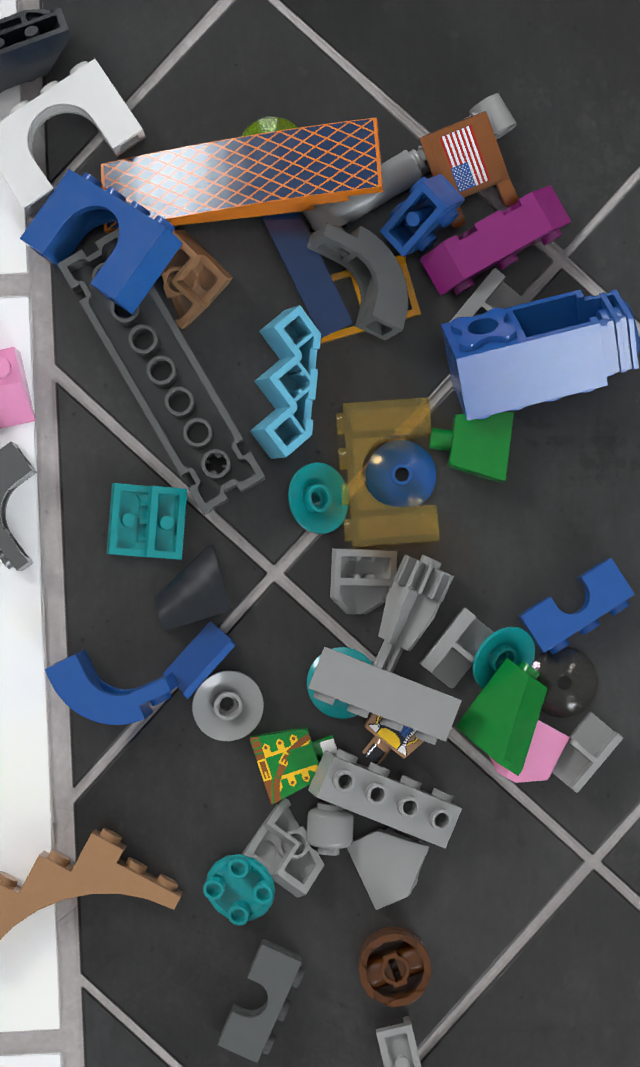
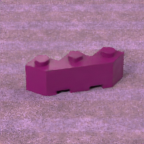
(496, 241)

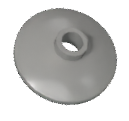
(229, 722)

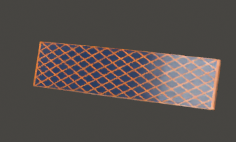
(252, 174)

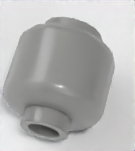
(329, 828)

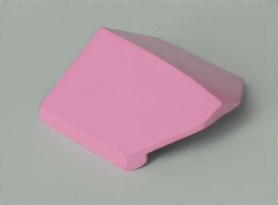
(542, 755)

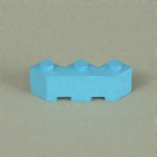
(289, 382)

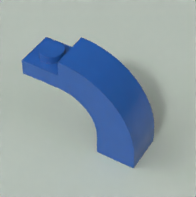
(98, 701)

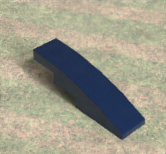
(307, 272)

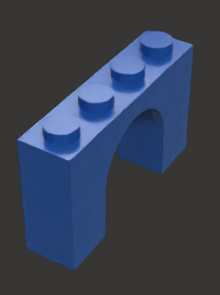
(142, 246)

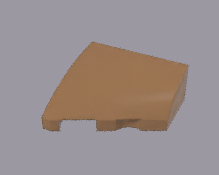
(192, 279)

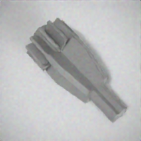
(410, 607)

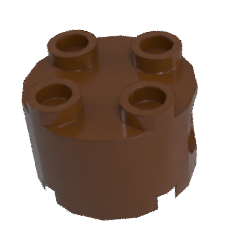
(394, 966)

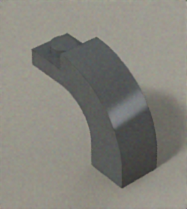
(376, 273)
(14, 471)

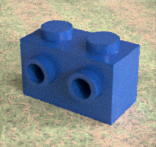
(423, 213)

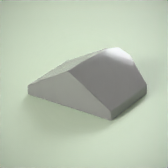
(361, 578)

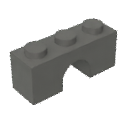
(250, 1030)

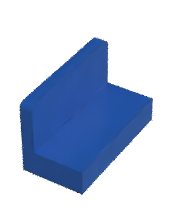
(200, 658)

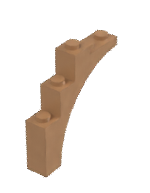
(95, 872)

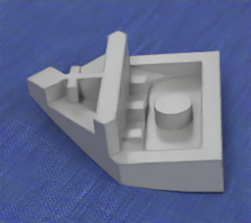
(388, 864)

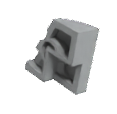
(285, 851)

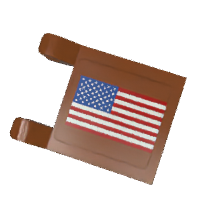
(469, 159)

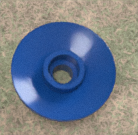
(382, 479)

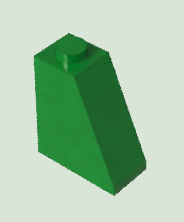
(506, 714)

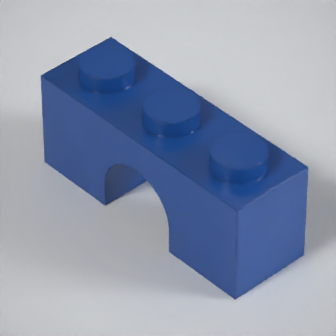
(604, 592)

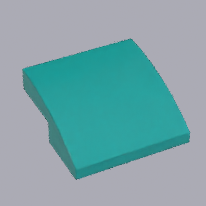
(146, 521)

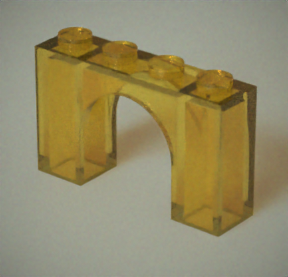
(364, 428)

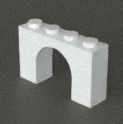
(84, 93)

